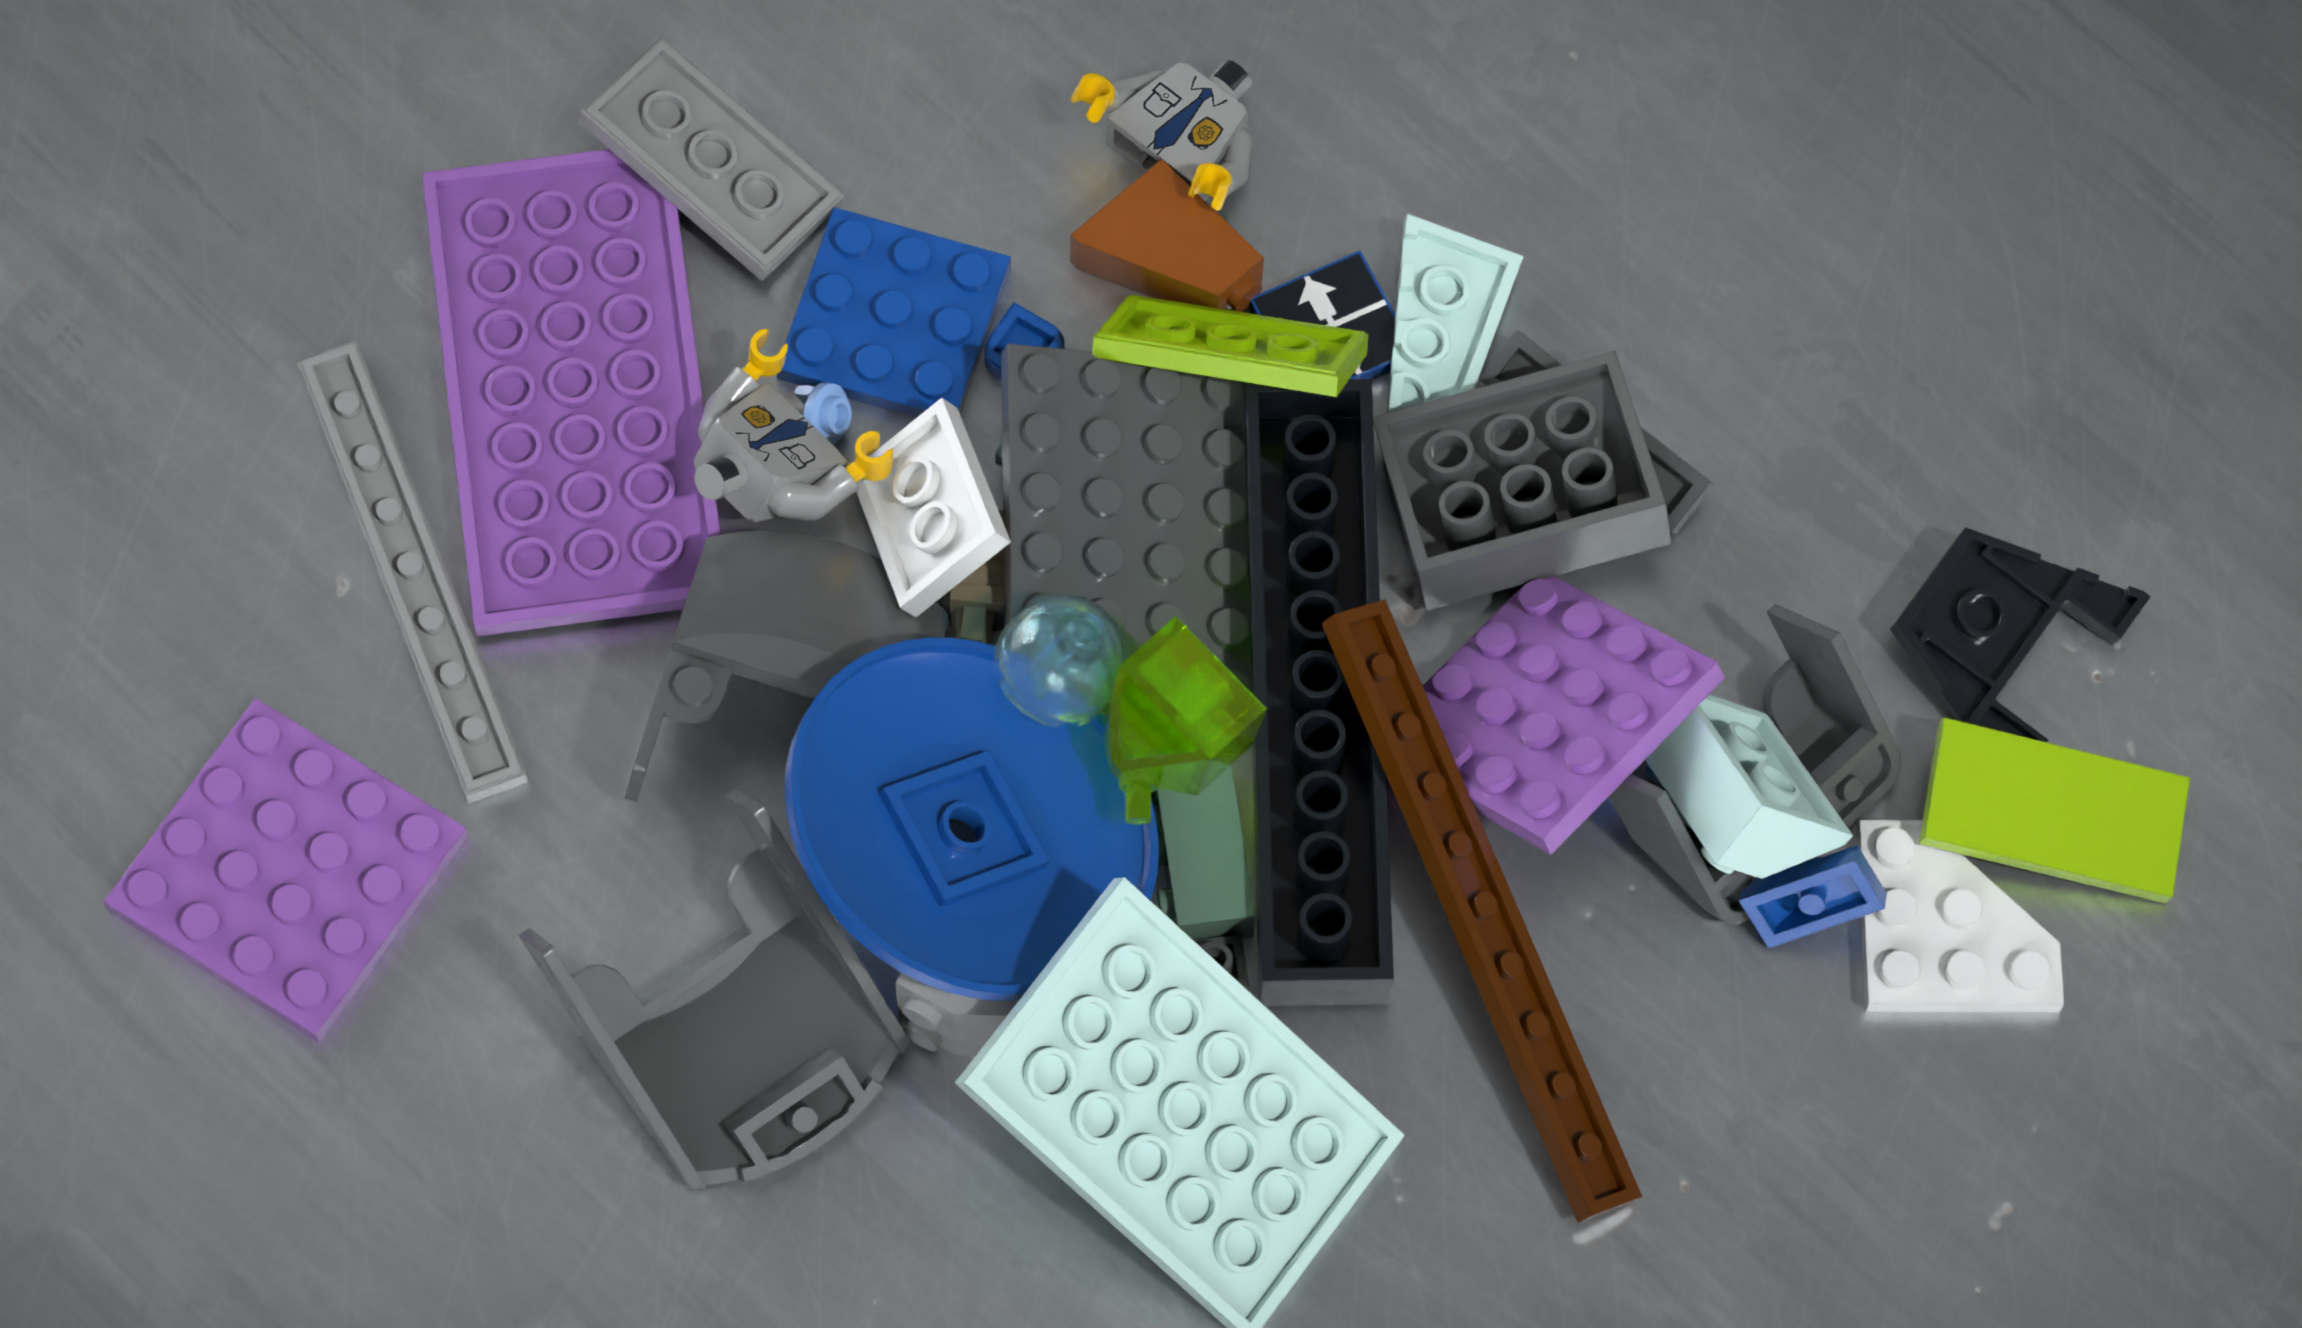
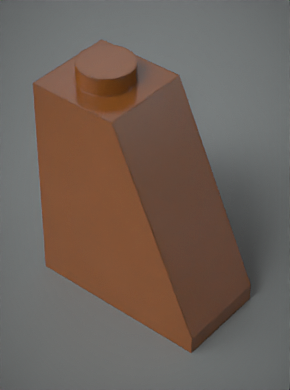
(1168, 246)

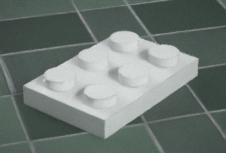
(932, 510)

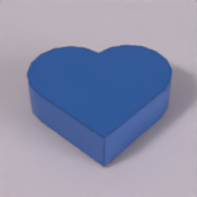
(1020, 328)

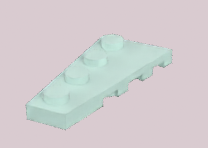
(1445, 311)

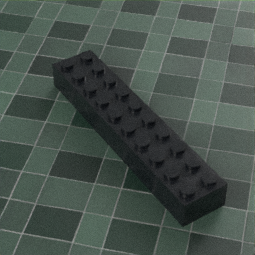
(1314, 765)

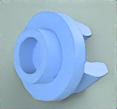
(826, 409)

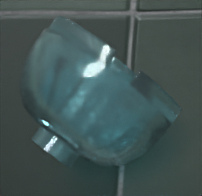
(1060, 659)

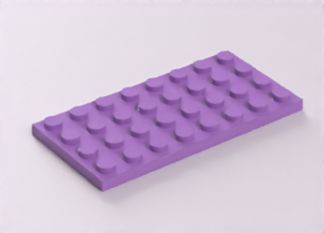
(568, 389)

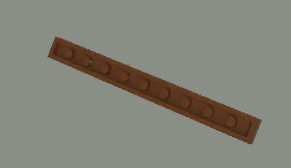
(1481, 911)

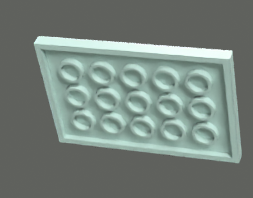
(1180, 1108)

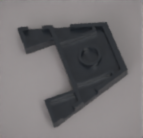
(1986, 613)

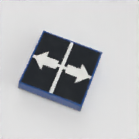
(1340, 297)

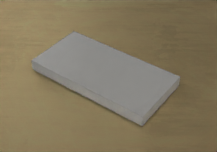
(711, 158)

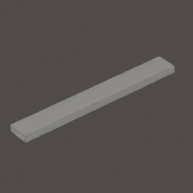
(412, 572)

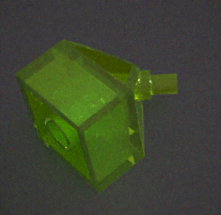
(1175, 719)

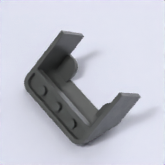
(1828, 723)

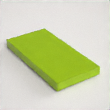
(1231, 345)
(2054, 810)

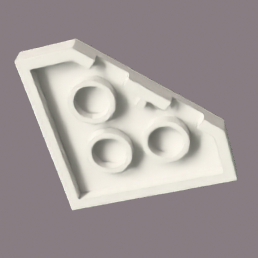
(1949, 934)

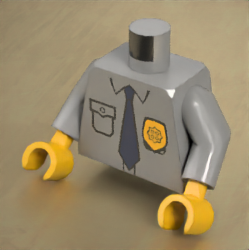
(1179, 119)
(769, 454)

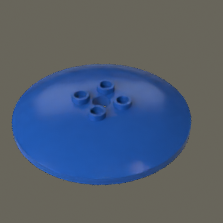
(933, 739)

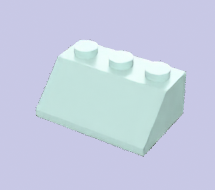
(1744, 791)

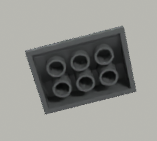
(1522, 480)

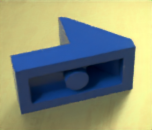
(1813, 896)

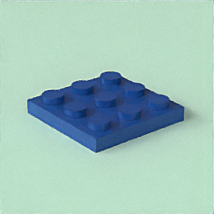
(894, 314)

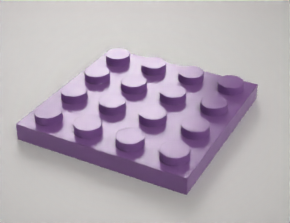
(1561, 706)
(286, 869)

